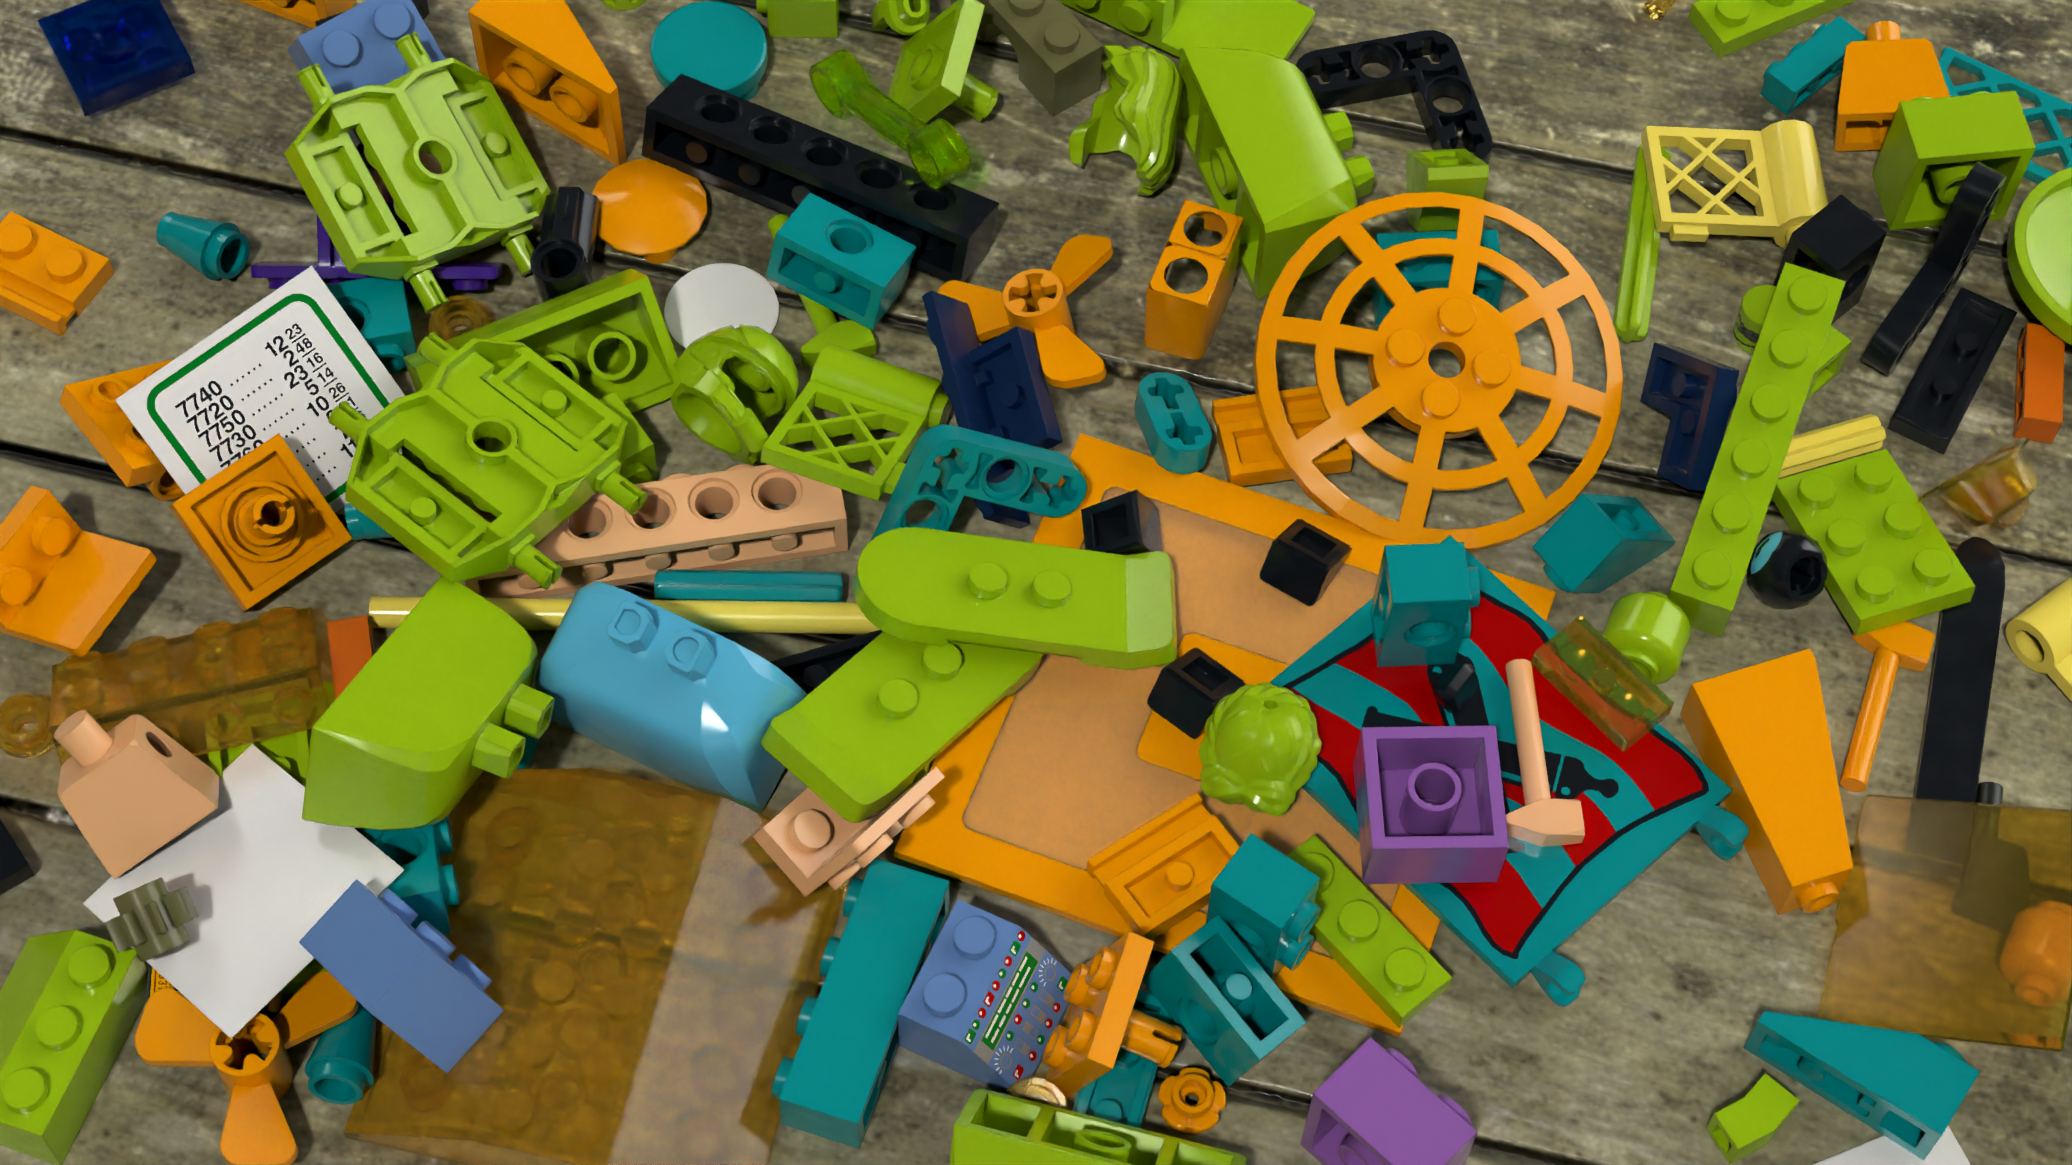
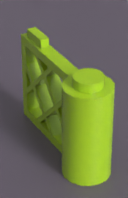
(867, 398)

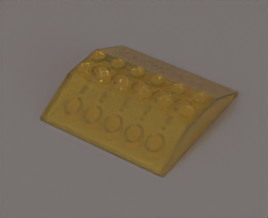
(638, 975)

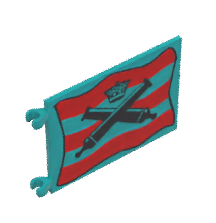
(1630, 800)

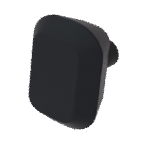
(1455, 686)

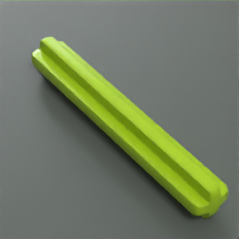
(1638, 258)

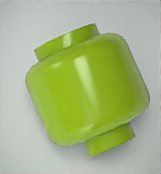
(1649, 633)

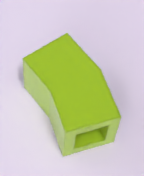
(1752, 1120)

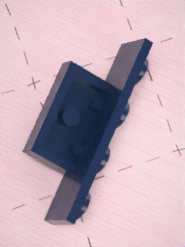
(992, 389)

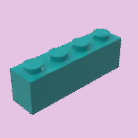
(854, 1021)

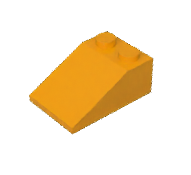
(549, 70)

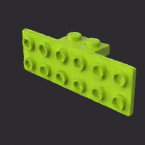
(1236, 24)

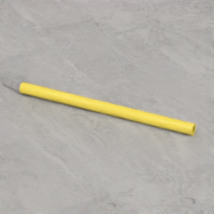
(710, 614)

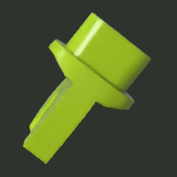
(902, 16)

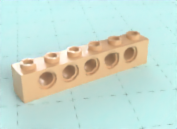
(687, 540)

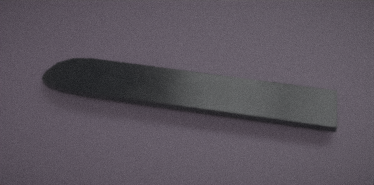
(1962, 681)

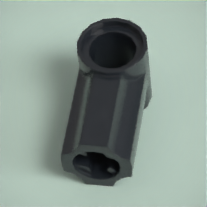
(566, 242)

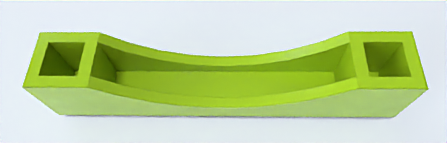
(1754, 447)

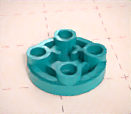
(713, 45)

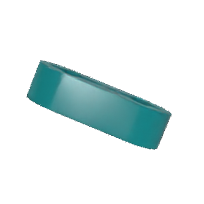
(1159, 425)

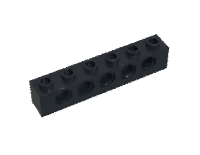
(783, 160)

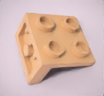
(820, 846)

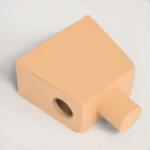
(130, 787)

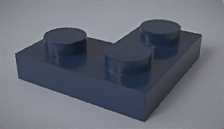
(1699, 400)

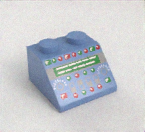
(984, 999)

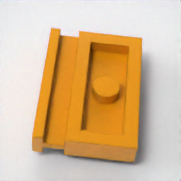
(47, 274)
(1246, 448)
(1164, 867)

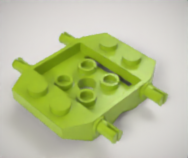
(442, 108)
(556, 458)

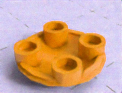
(649, 209)

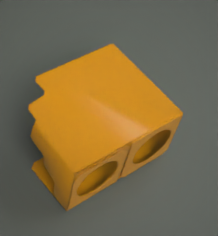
(1186, 322)

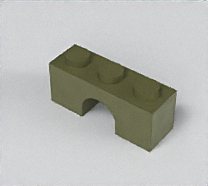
(1053, 49)

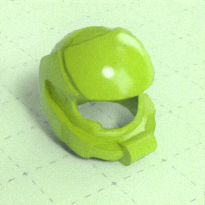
(732, 386)

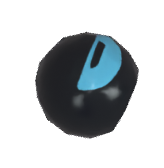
(1787, 569)

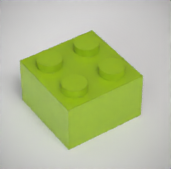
(1938, 144)

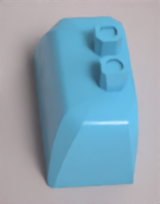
(666, 693)

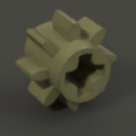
(151, 919)

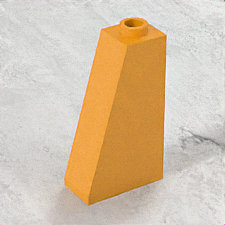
(1773, 747)

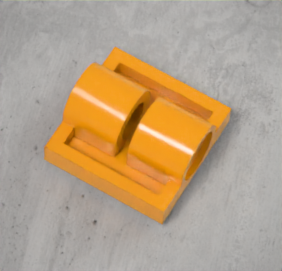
(113, 435)

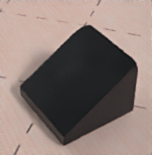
(1122, 525)
(1304, 562)
(1190, 691)

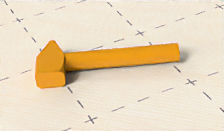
(1893, 647)

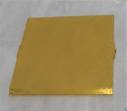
(1956, 923)

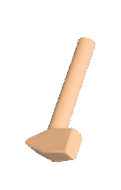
(1542, 819)

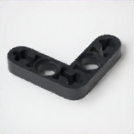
(1421, 79)
(1940, 272)

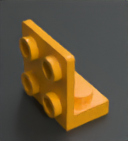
(60, 580)

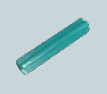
(748, 585)

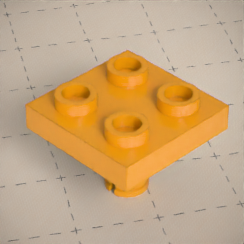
(260, 522)
(1104, 1018)

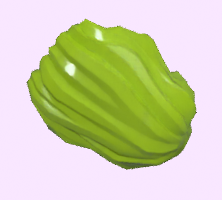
(1135, 114)

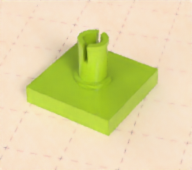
(935, 66)

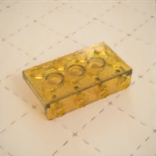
(204, 687)

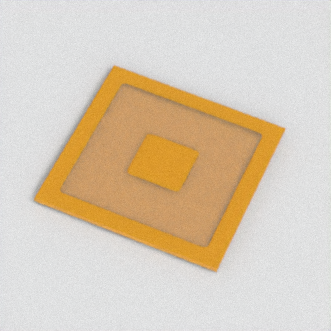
(1088, 760)

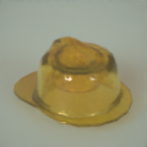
(1992, 489)

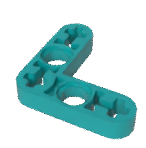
(967, 477)

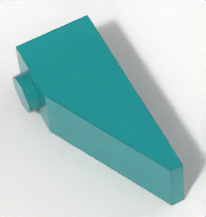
(1873, 1073)

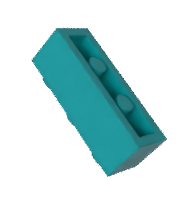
(1809, 65)

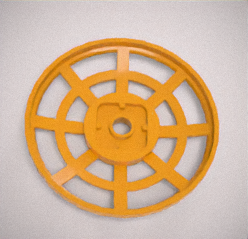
(1414, 393)

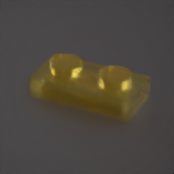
(1602, 683)

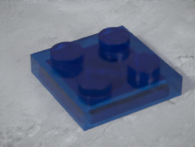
(115, 50)

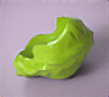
(1259, 748)

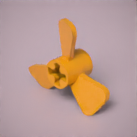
(1039, 304)
(181, 1036)

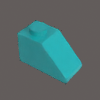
(1600, 542)

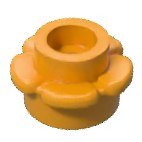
(1186, 1117)

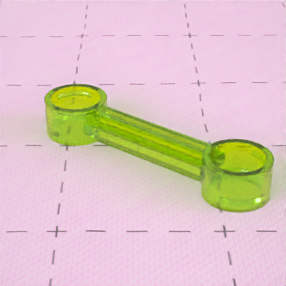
(933, 148)

